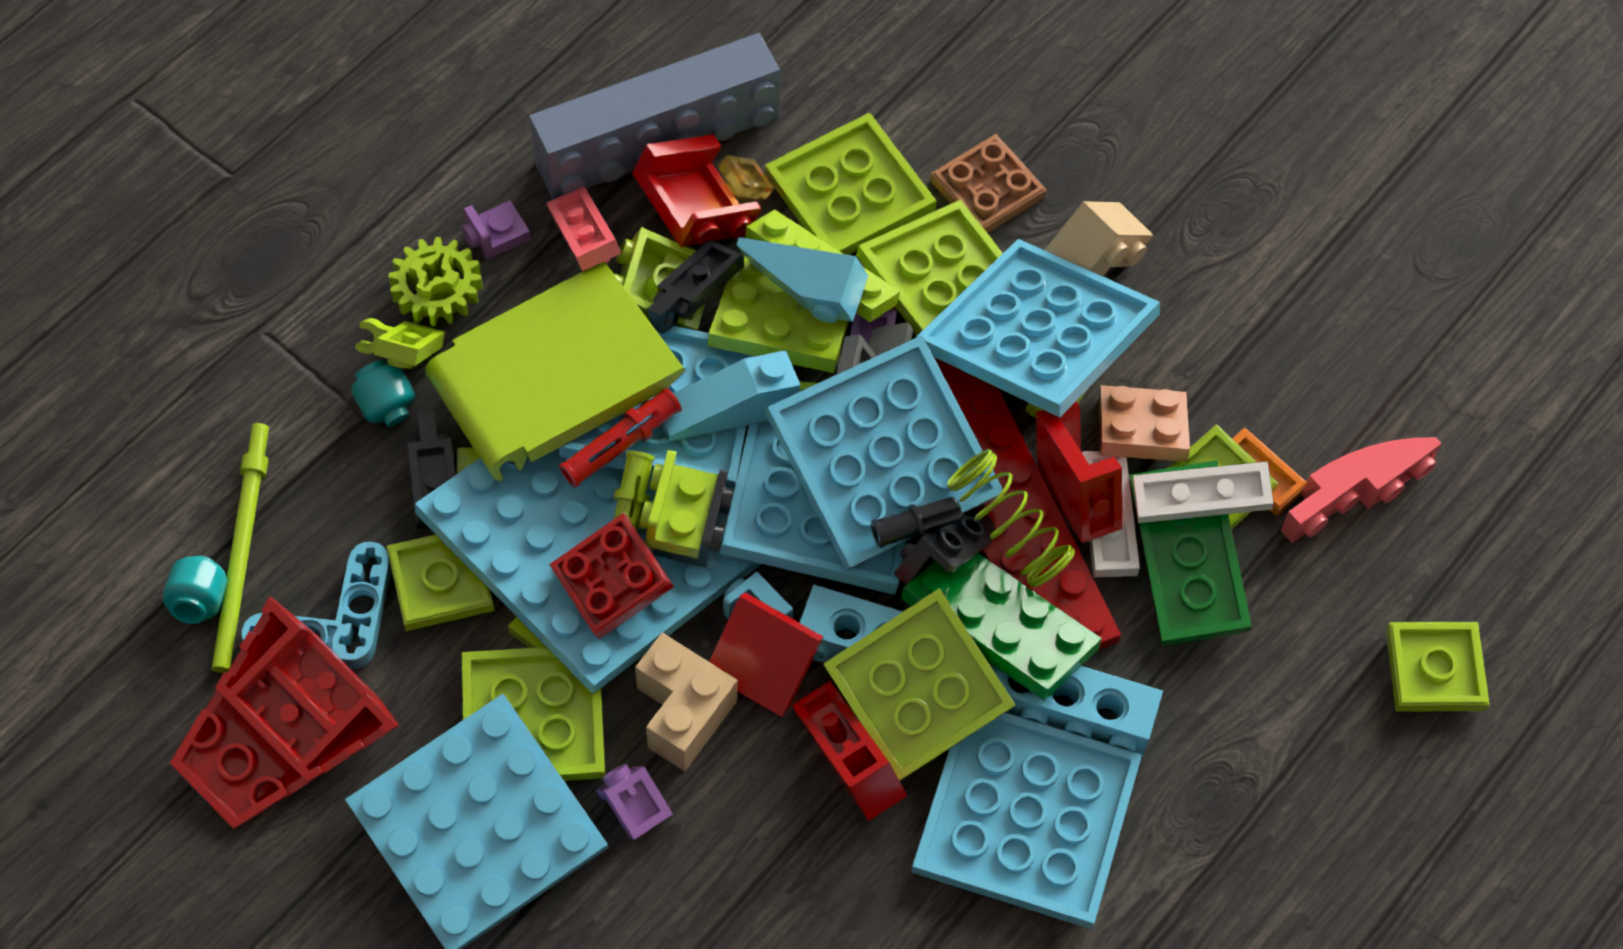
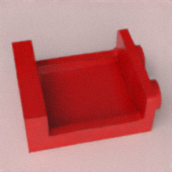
(691, 192)
(1084, 492)

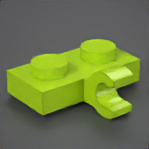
(402, 345)

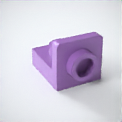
(494, 229)
(634, 799)

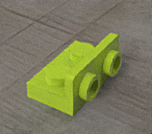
(679, 509)

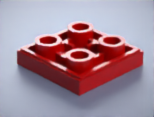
(611, 575)
(765, 653)

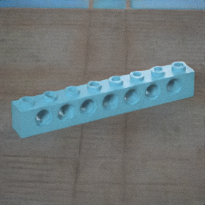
(1087, 688)

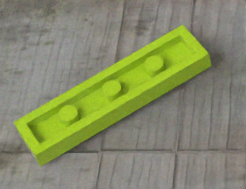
(776, 228)

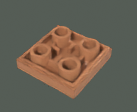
(989, 183)

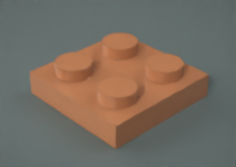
(1143, 423)

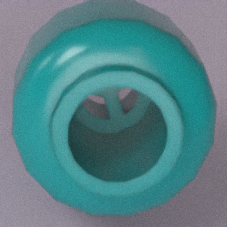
(383, 393)
(194, 589)

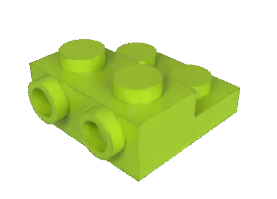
(646, 263)

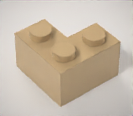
(1101, 237)
(692, 698)

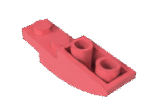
(1362, 475)

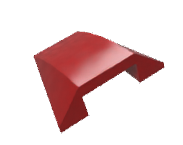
(277, 720)

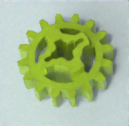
(437, 284)

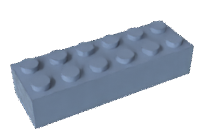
(608, 129)

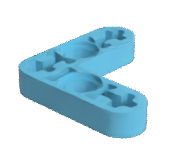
(340, 631)

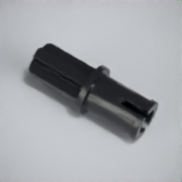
(915, 521)

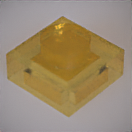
(745, 178)

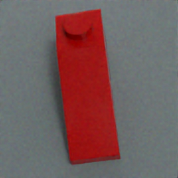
(850, 751)

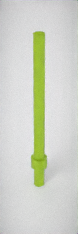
(253, 469)

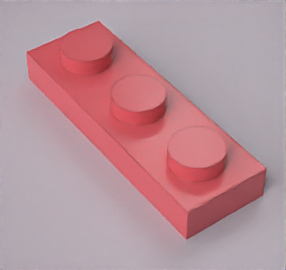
(583, 228)

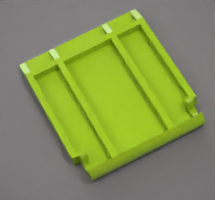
(552, 369)

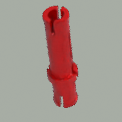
(661, 407)

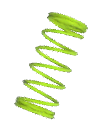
(982, 462)

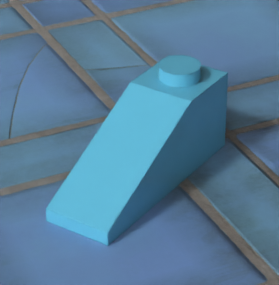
(818, 280)
(733, 396)

